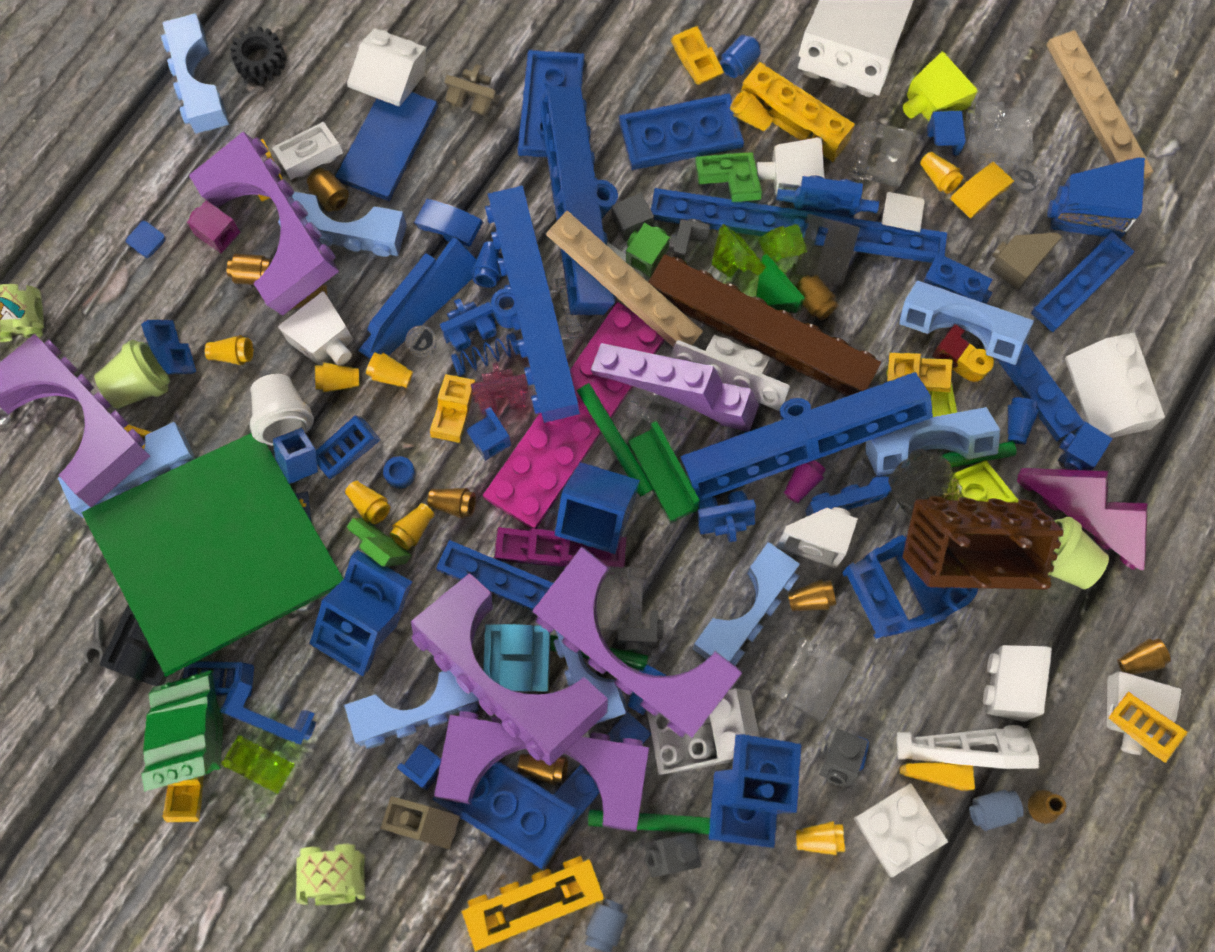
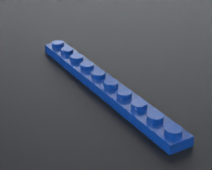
(760, 218)

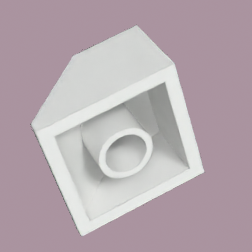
(387, 67)
(820, 536)
(1017, 682)

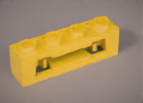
(799, 111)
(480, 924)

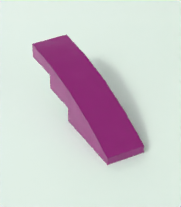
(545, 548)

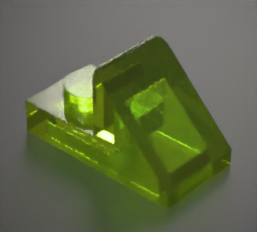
(783, 243)
(734, 253)
(257, 764)

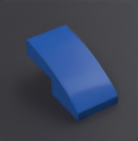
(448, 221)
(166, 348)

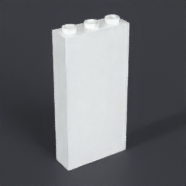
(856, 35)

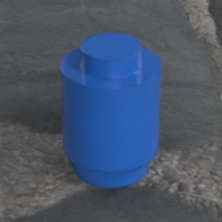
(740, 56)

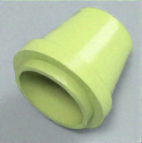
(132, 376)
(1079, 557)

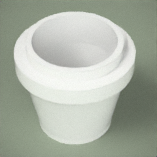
(277, 408)

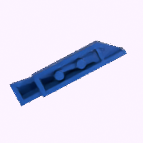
(419, 297)

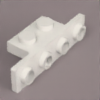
(737, 367)

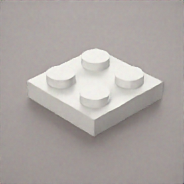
(307, 151)
(900, 830)

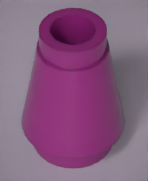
(803, 480)

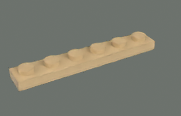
(1095, 100)
(622, 281)

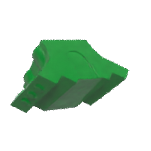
(182, 731)

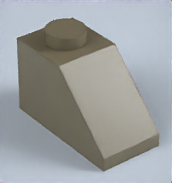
(1022, 256)
(420, 822)

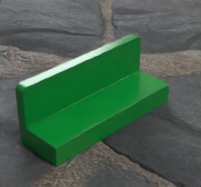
(664, 473)

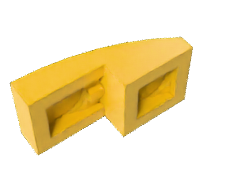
(696, 56)
(981, 189)
(933, 373)
(452, 408)
(184, 801)

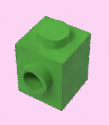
(647, 248)

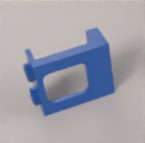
(234, 708)

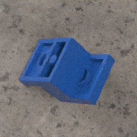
(360, 613)
(755, 791)

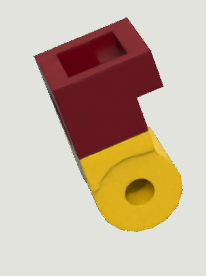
(967, 360)

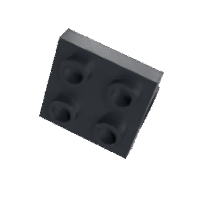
(131, 653)

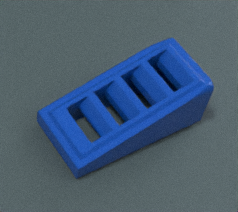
(352, 455)
(235, 672)

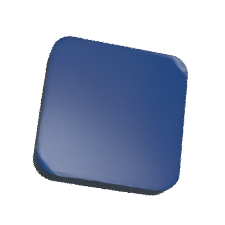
(145, 239)

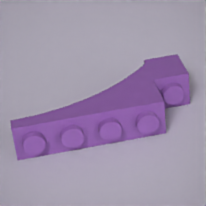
(681, 381)

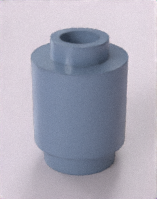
(996, 809)
(605, 925)

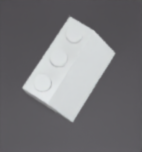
(842, 79)
(1115, 386)

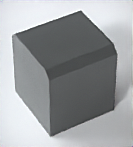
(631, 215)

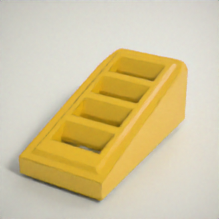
(1151, 744)
(944, 774)

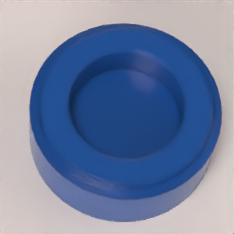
(399, 472)

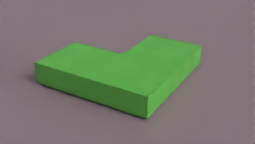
(736, 169)
(378, 544)

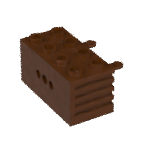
(981, 543)

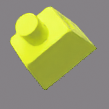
(939, 88)

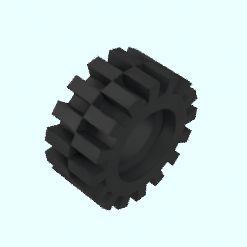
(254, 41)

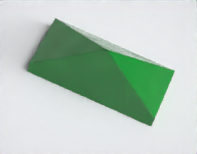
(777, 289)

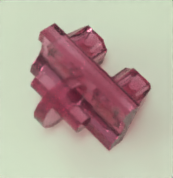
(500, 385)

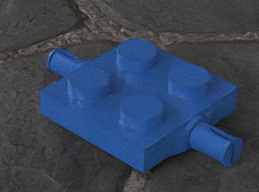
(828, 197)

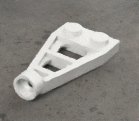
(1013, 743)

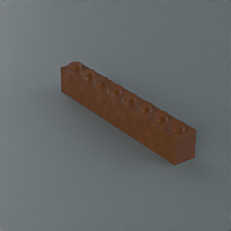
(764, 328)

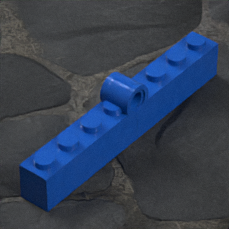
(576, 189)
(530, 304)
(807, 435)

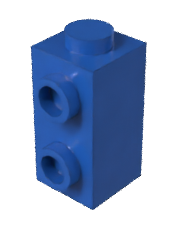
(958, 279)

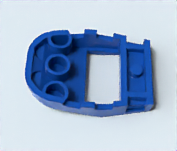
(882, 603)

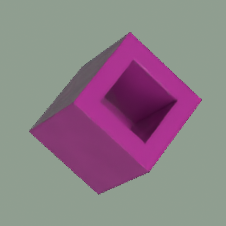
(213, 226)

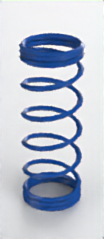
(461, 371)

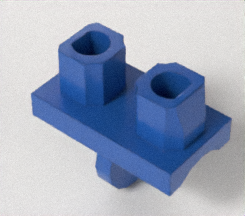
(466, 320)
(726, 518)

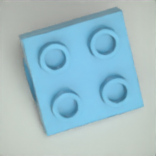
(517, 656)

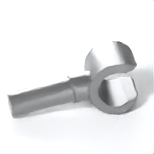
(96, 643)

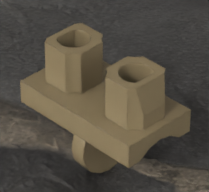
(460, 88)

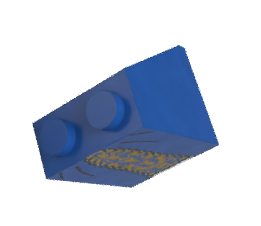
(1100, 200)

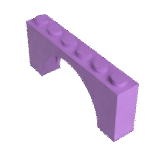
(300, 259)
(106, 449)
(681, 698)
(542, 721)
(478, 744)

